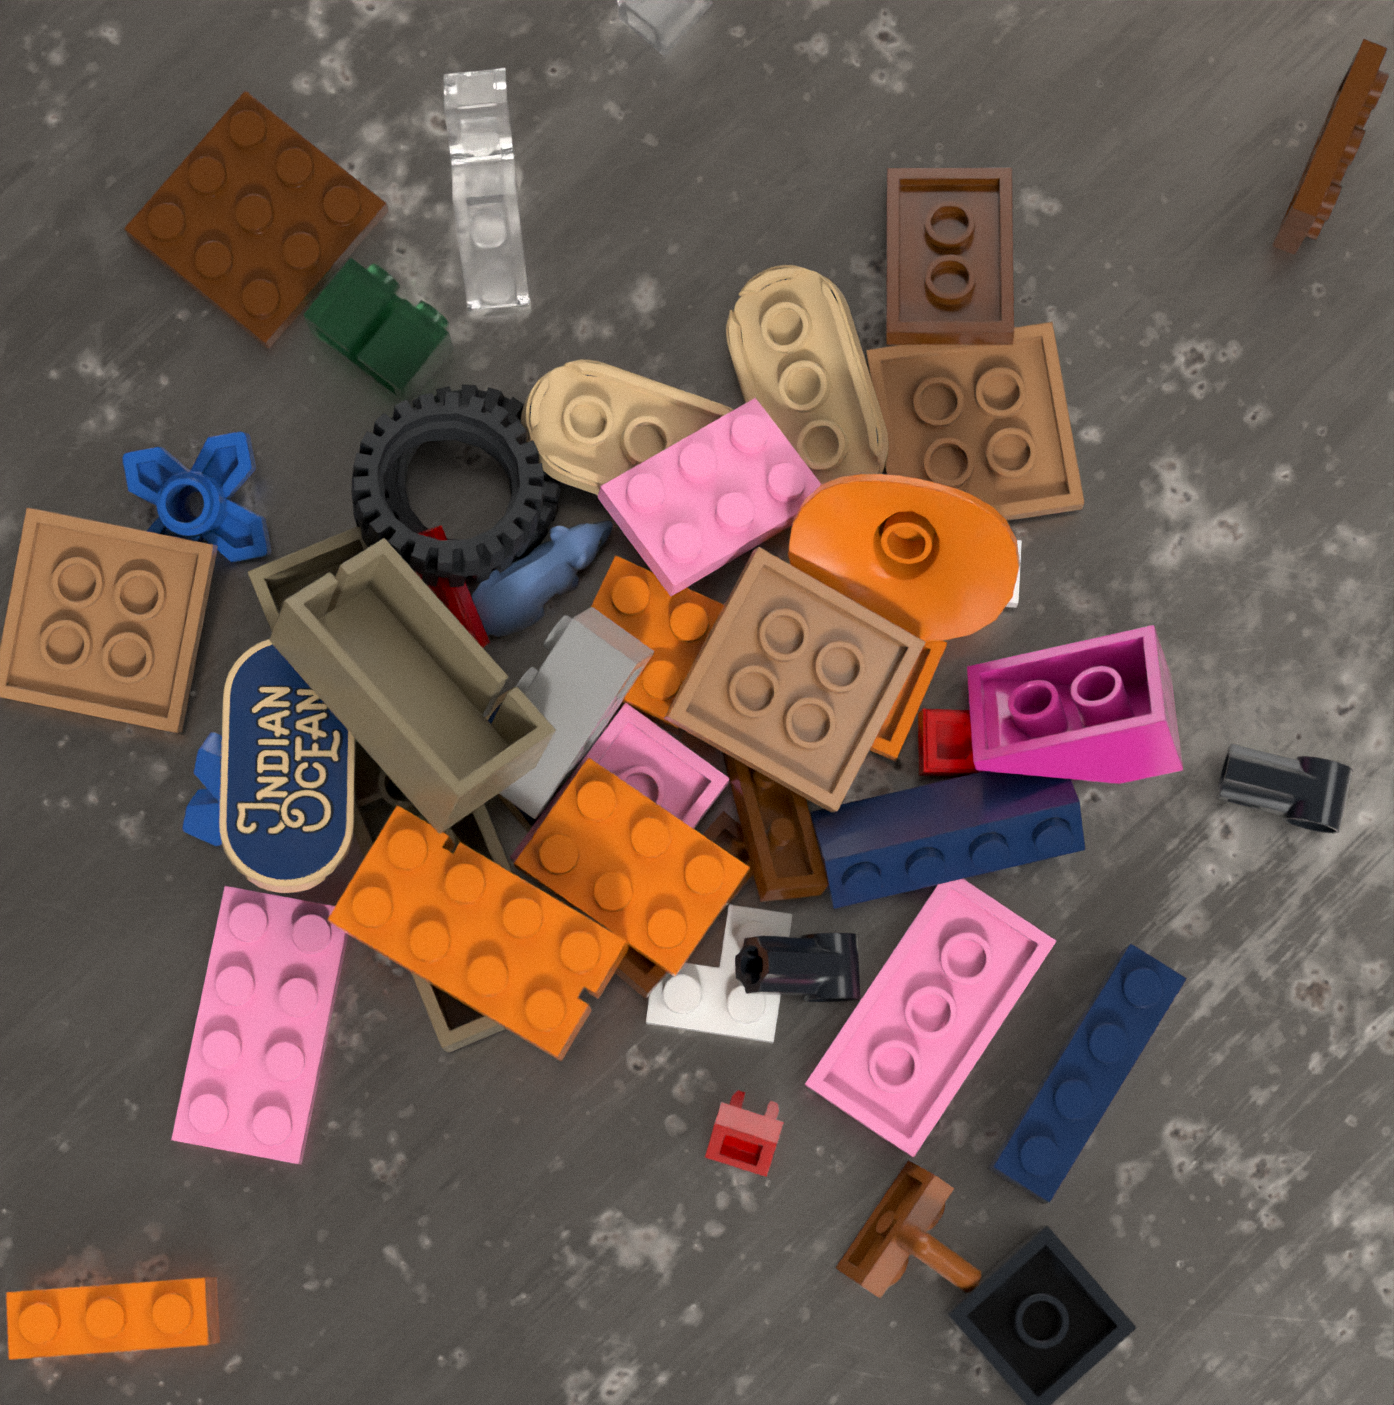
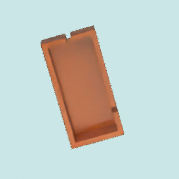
(478, 932)

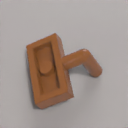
(900, 1229)

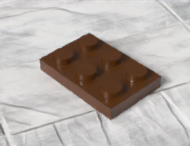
(1334, 148)
(949, 256)

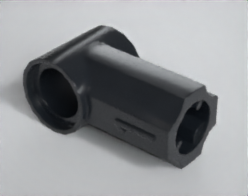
(1303, 790)
(814, 966)

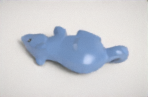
(517, 595)

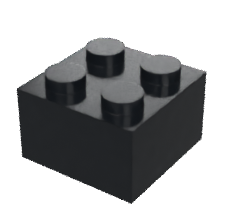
(1039, 1319)

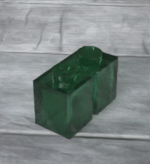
(379, 330)

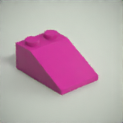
(1078, 711)

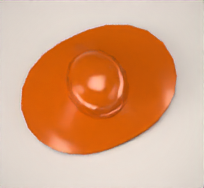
(908, 552)

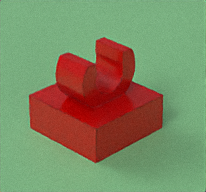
(745, 1137)

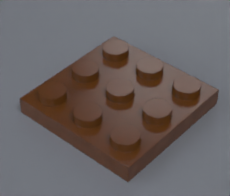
(256, 219)

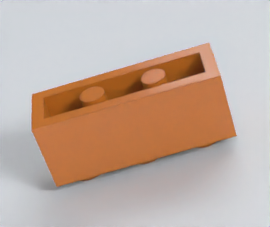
(112, 1318)

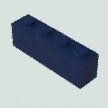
(945, 833)
(1087, 1074)

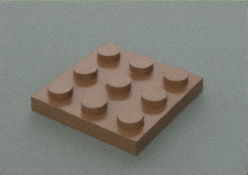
(982, 420)
(105, 620)
(795, 680)

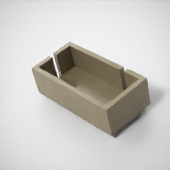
(410, 684)

